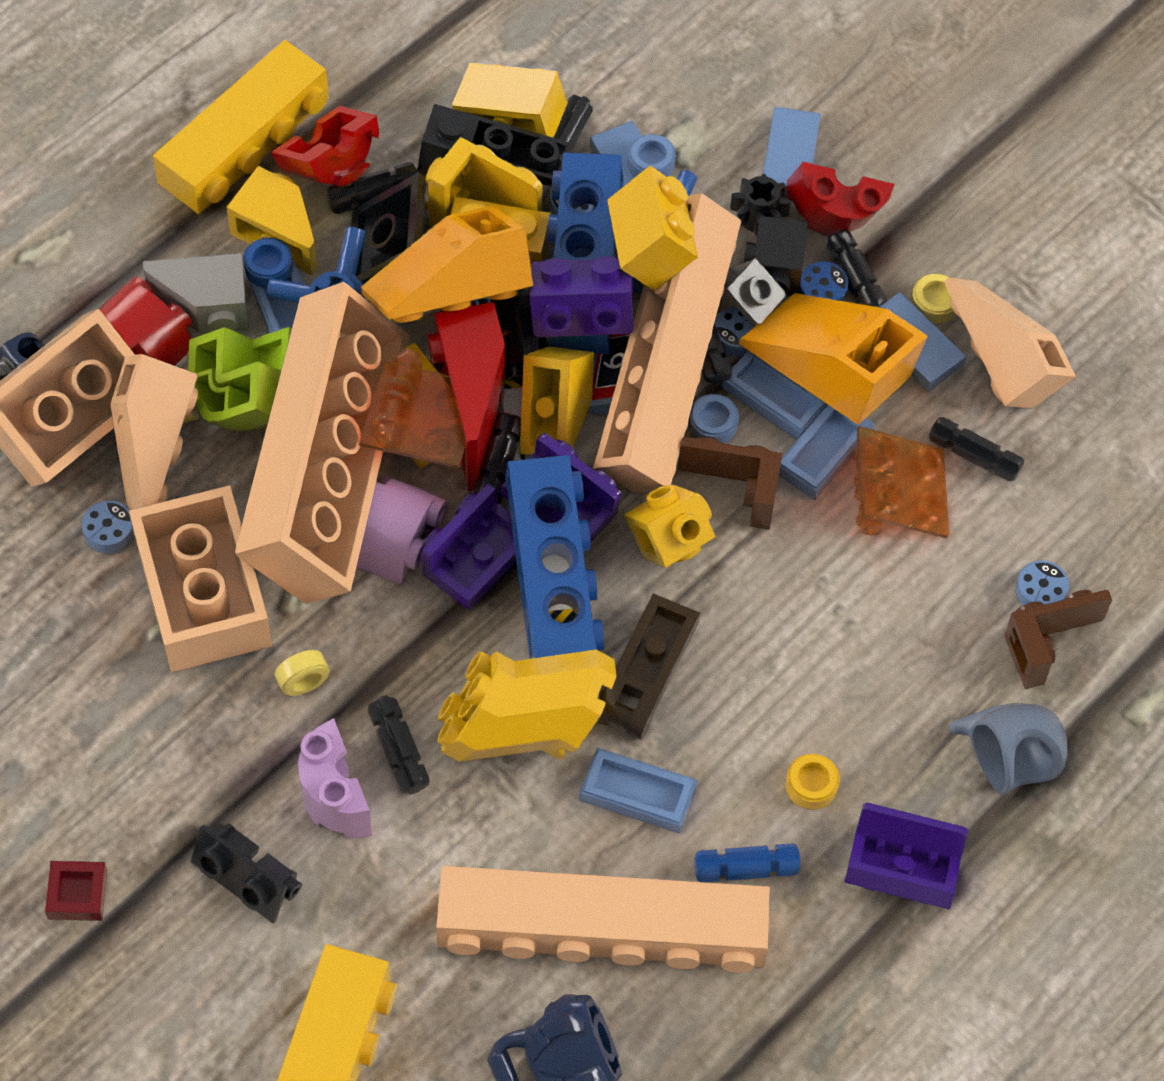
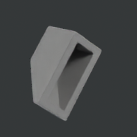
(204, 287)

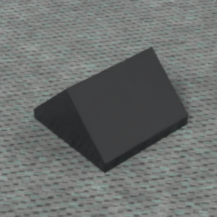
(390, 224)

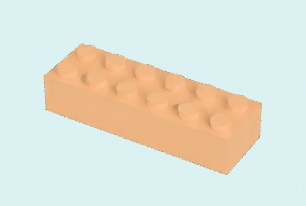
(311, 473)

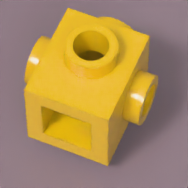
(671, 525)

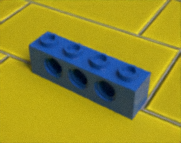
(583, 181)
(529, 487)

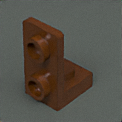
(749, 464)
(1033, 622)

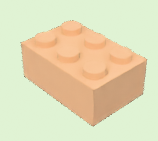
(61, 398)
(197, 585)

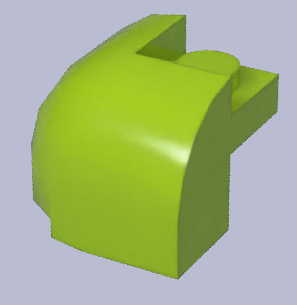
(237, 376)

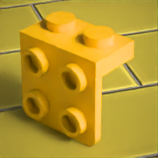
(479, 175)

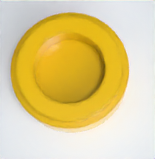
(812, 781)

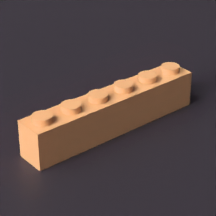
(667, 358)
(603, 918)

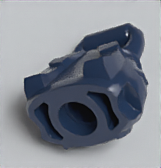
(562, 1045)

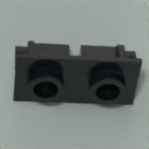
(517, 315)
(226, 858)

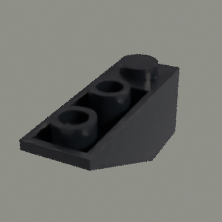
(512, 144)

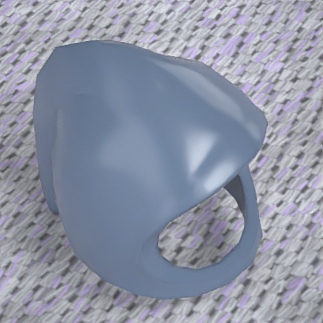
(1015, 744)

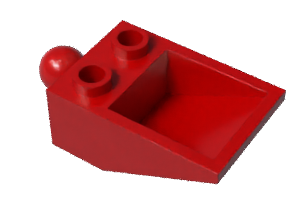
(472, 353)

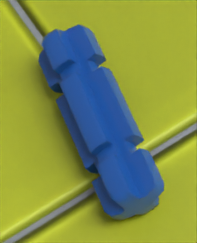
(747, 862)

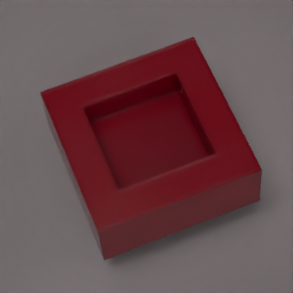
(76, 890)

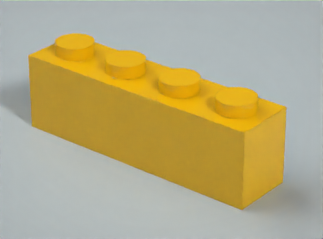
(241, 127)
(340, 1018)

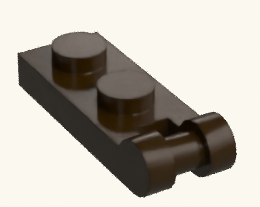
(648, 664)

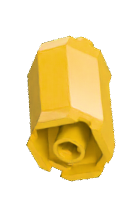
(525, 705)

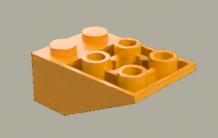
(454, 263)
(838, 351)

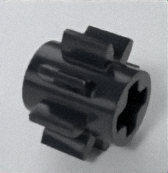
(759, 198)

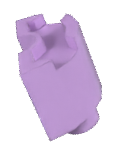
(395, 528)
(326, 790)

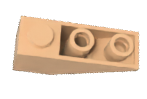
(1015, 349)
(147, 422)

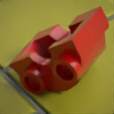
(336, 148)
(831, 205)
(148, 323)

